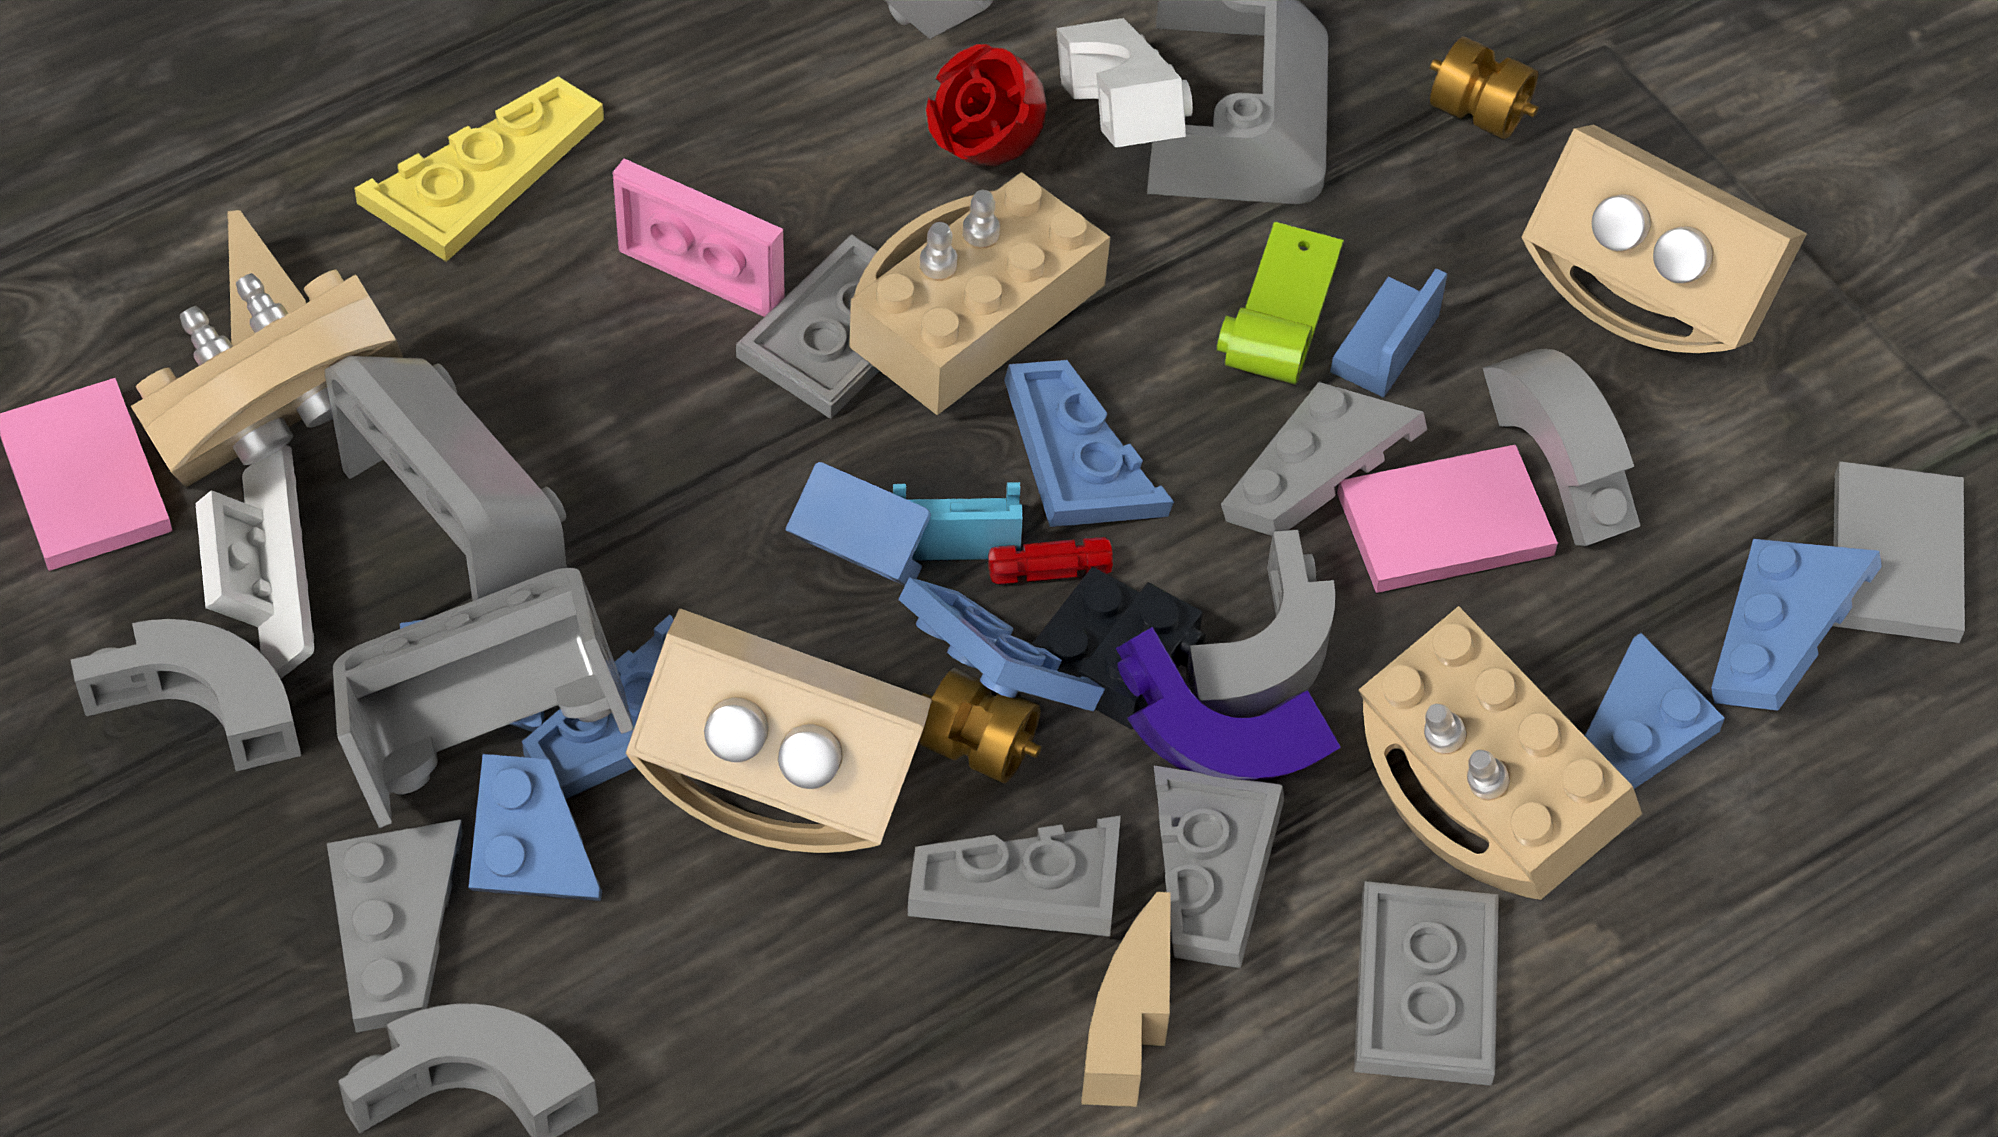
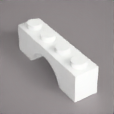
(1134, 85)

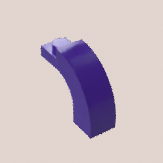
(1210, 742)

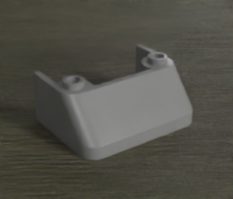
(1259, 143)
(450, 463)
(468, 676)

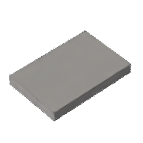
(808, 334)
(1920, 539)
(1427, 983)

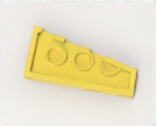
(483, 169)

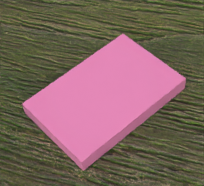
(698, 238)
(82, 474)
(1446, 518)

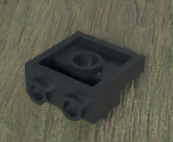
(1106, 615)

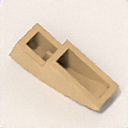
(1130, 1009)

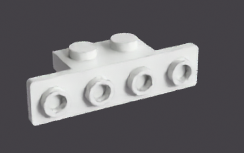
(257, 560)

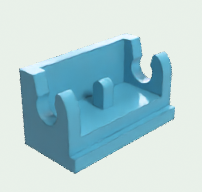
(968, 526)

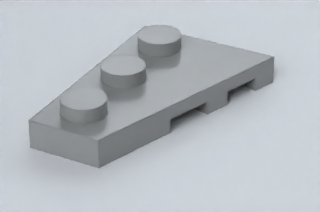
(1313, 452)
(1214, 859)
(1032, 882)
(391, 916)

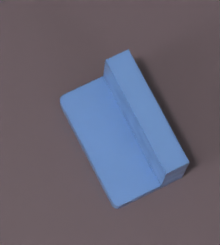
(1389, 333)
(860, 523)

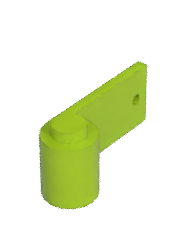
(1283, 305)

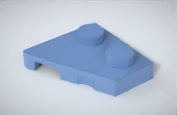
(1650, 715)
(527, 834)

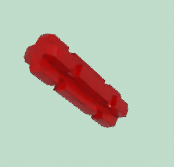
(1049, 560)

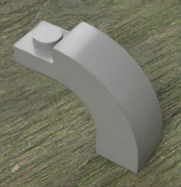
(1576, 432)
(1285, 657)
(201, 667)
(476, 1050)

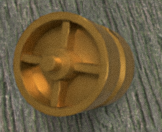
(1478, 85)
(985, 727)

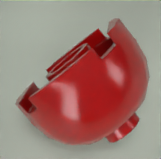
(987, 106)

